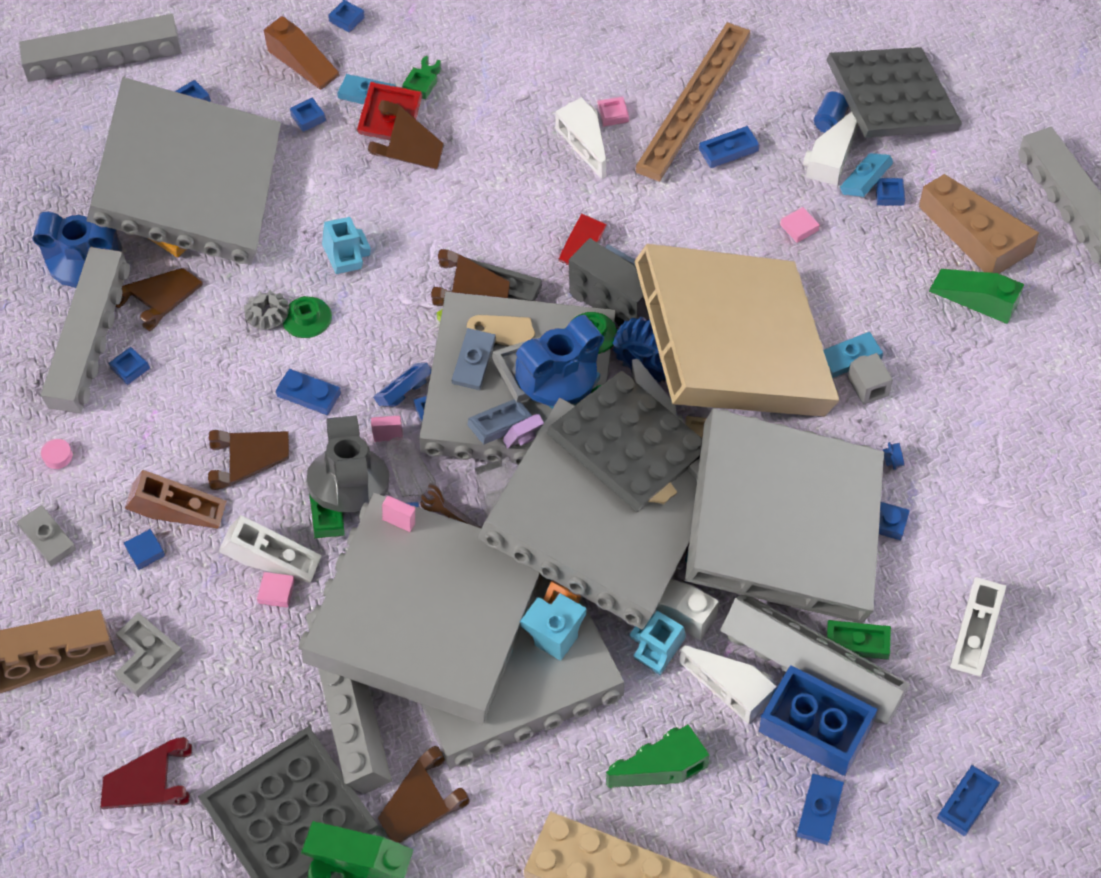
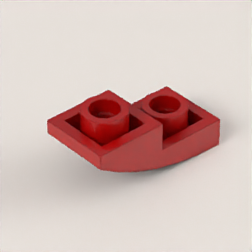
(583, 230)

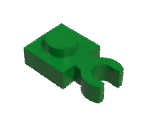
(424, 78)

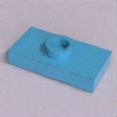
(356, 88)
(866, 174)
(842, 354)

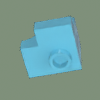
(344, 245)
(554, 624)
(658, 641)

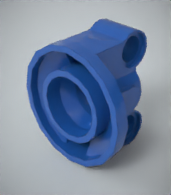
(67, 243)
(560, 363)

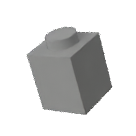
(870, 378)

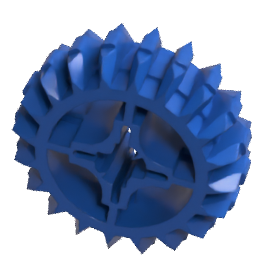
(637, 341)

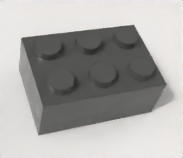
(606, 282)

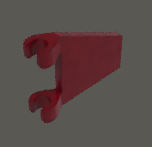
(145, 779)

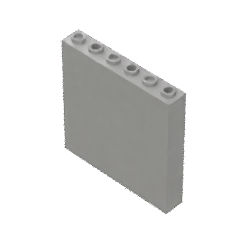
(185, 172)
(450, 405)
(786, 516)
(585, 534)
(421, 612)
(533, 694)

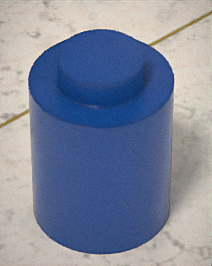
(830, 111)

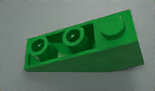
(665, 762)

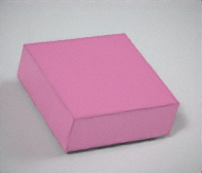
(613, 111)
(799, 224)
(386, 428)
(398, 513)
(276, 589)

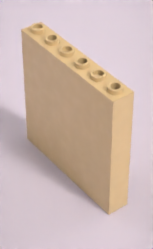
(735, 331)

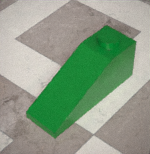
(980, 291)
(357, 851)

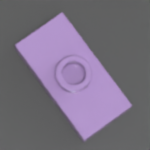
(523, 431)

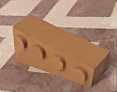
(976, 225)
(52, 647)

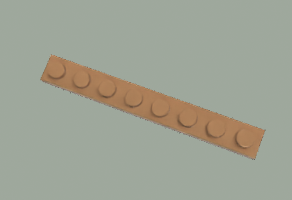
(692, 102)

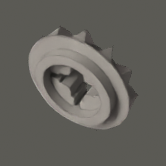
(273, 317)

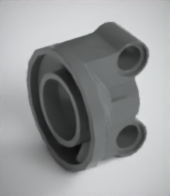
(347, 470)

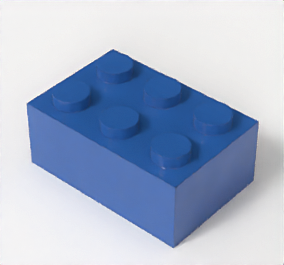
(817, 720)

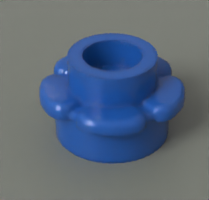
(893, 455)

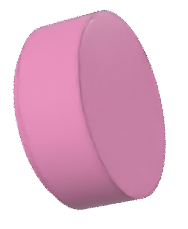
(56, 454)

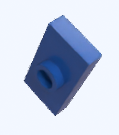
(968, 800)
(820, 809)

